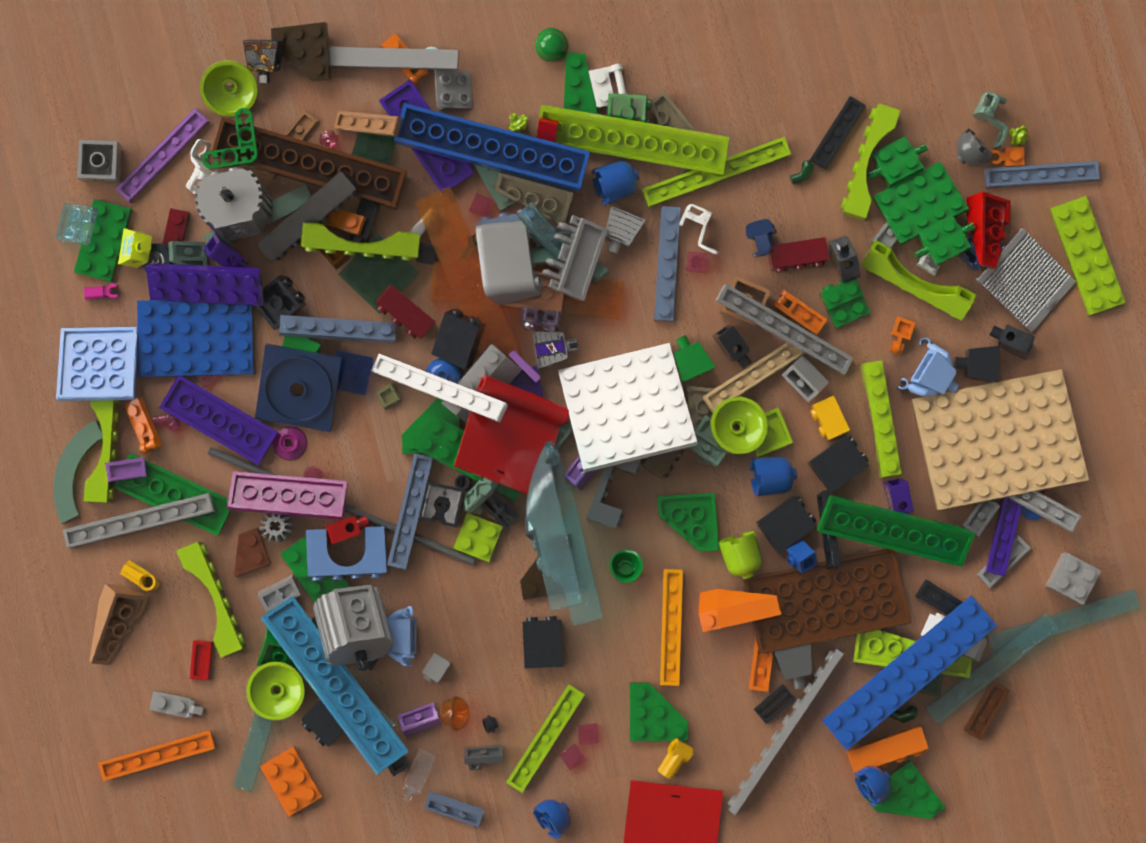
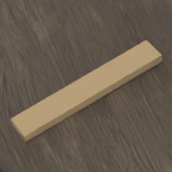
(752, 375)

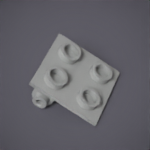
(453, 89)

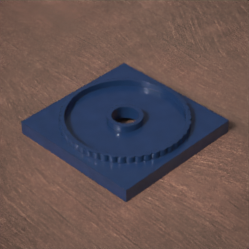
(314, 371)

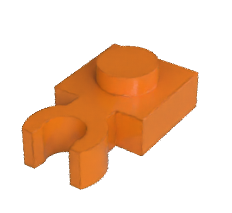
(1011, 157)

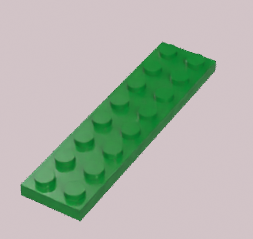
(895, 531)

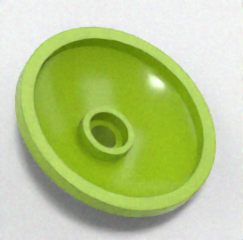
(226, 99)
(748, 417)
(262, 695)

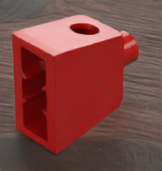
(336, 531)

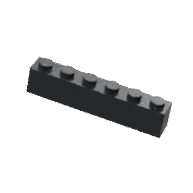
(312, 211)

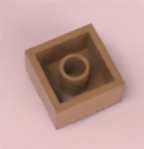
(750, 289)

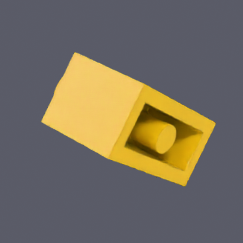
(829, 418)

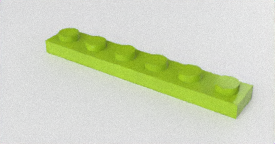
(545, 738)

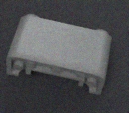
(507, 262)

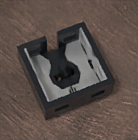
(443, 495)

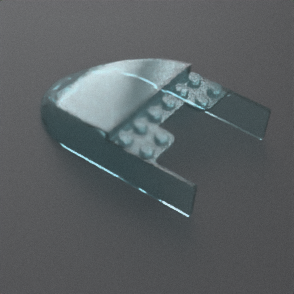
(558, 538)

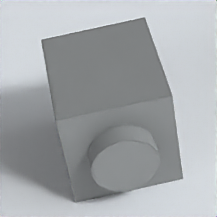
(435, 668)

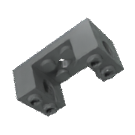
(603, 513)

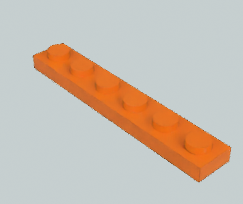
(156, 755)

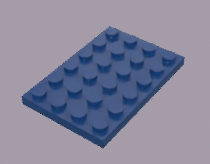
(194, 339)

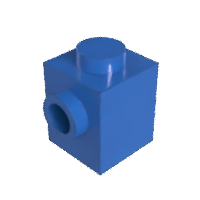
(801, 556)

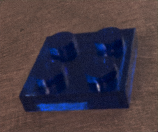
(354, 372)

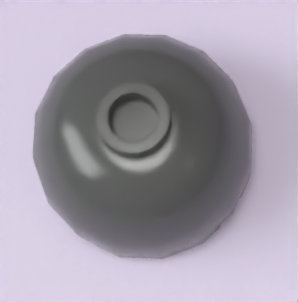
(972, 149)

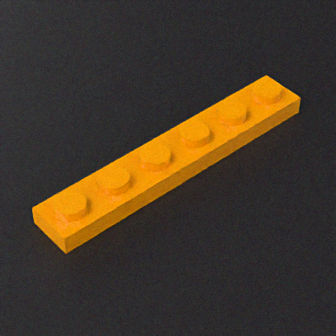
(671, 627)

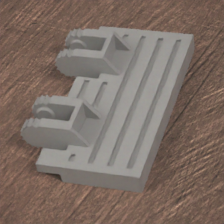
(579, 257)

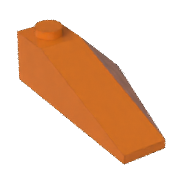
(728, 608)

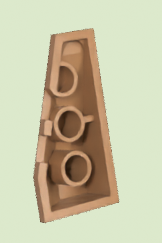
(115, 615)

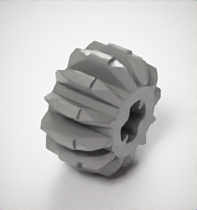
(275, 533)

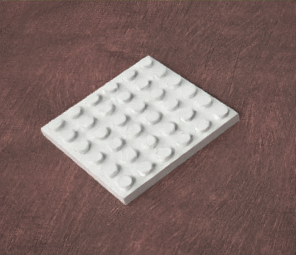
(627, 407)

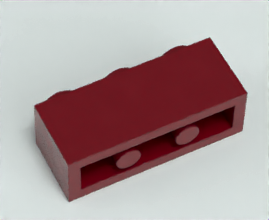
(798, 255)
(404, 312)

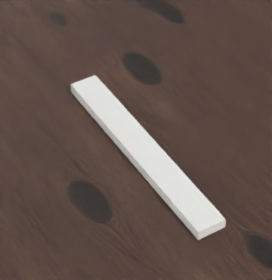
(439, 388)

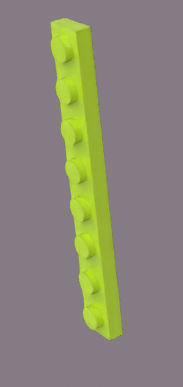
(734, 166)

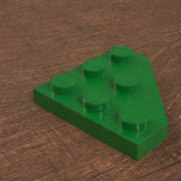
(411, 434)
(692, 518)
(653, 716)
(910, 795)

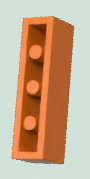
(888, 748)

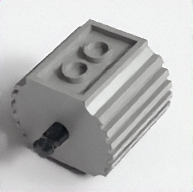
(234, 203)
(353, 626)

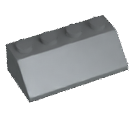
(491, 363)

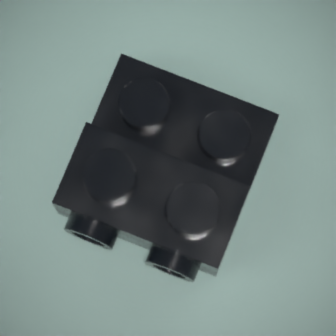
(279, 300)

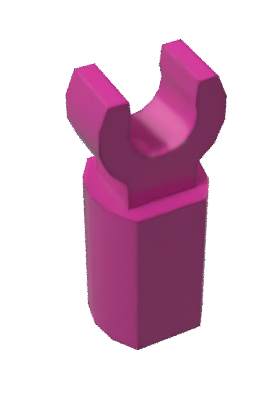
(99, 292)

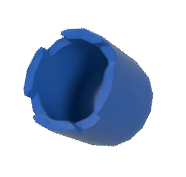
(615, 181)
(772, 476)

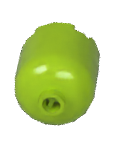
(742, 554)

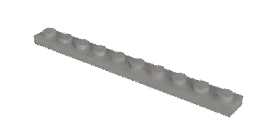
(780, 737)

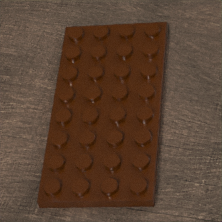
(831, 603)

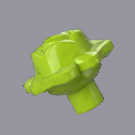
(518, 123)
(1019, 135)

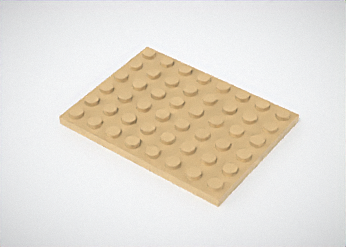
(999, 440)

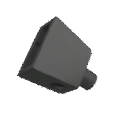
(795, 664)

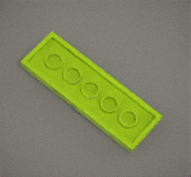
(1087, 255)

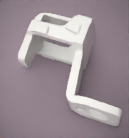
(200, 170)
(703, 219)

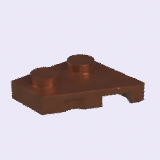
(250, 552)

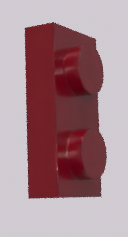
(176, 226)

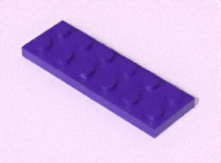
(442, 170)
(205, 284)
(218, 420)

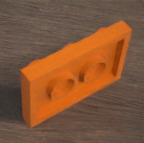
(291, 781)

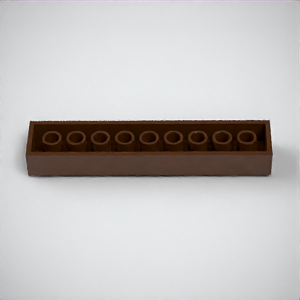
(314, 163)

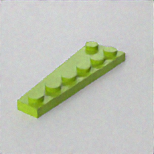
(883, 647)

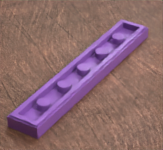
(162, 155)

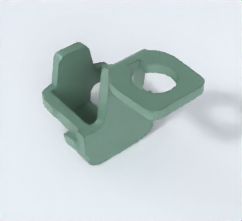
(986, 113)

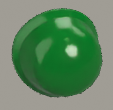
(551, 44)
(626, 566)

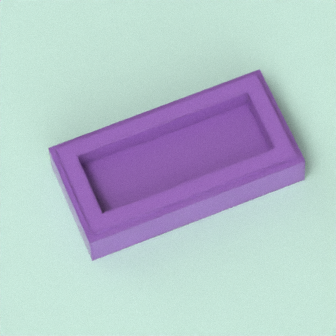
(524, 365)
(126, 469)

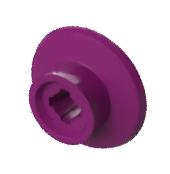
(299, 443)

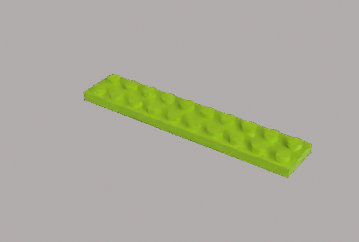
(639, 140)

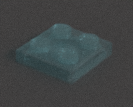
(76, 224)

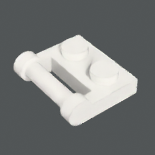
(602, 85)

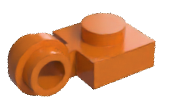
(902, 330)

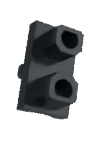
(500, 510)

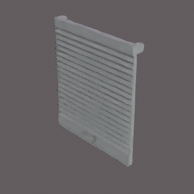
(1027, 280)

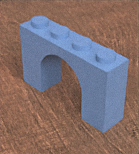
(320, 564)

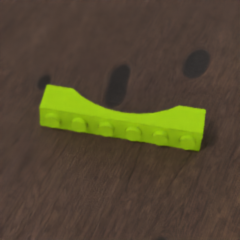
(858, 199)
(400, 244)
(950, 299)
(883, 428)
(97, 485)
(226, 636)

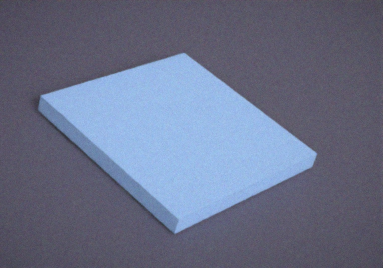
(97, 364)

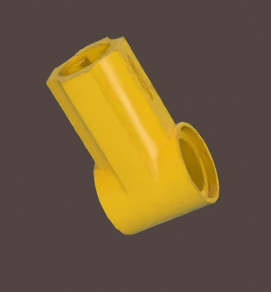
(139, 575)
(677, 754)

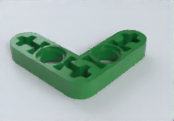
(243, 147)

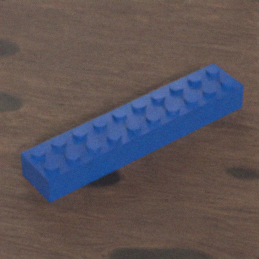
(492, 147)
(910, 672)

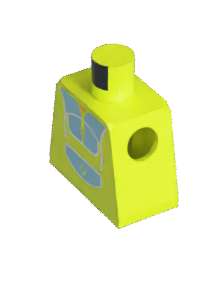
(134, 248)

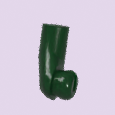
(805, 173)
(905, 716)

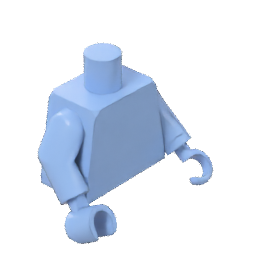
(933, 374)
(403, 635)

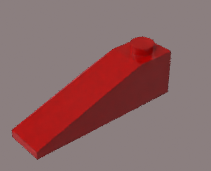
(990, 217)

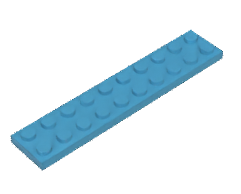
(335, 686)

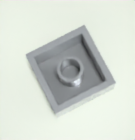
(99, 161)
(1072, 578)

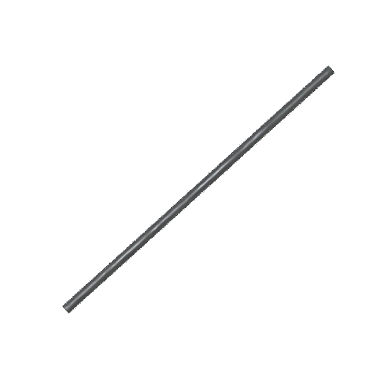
(351, 510)

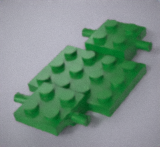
(920, 202)

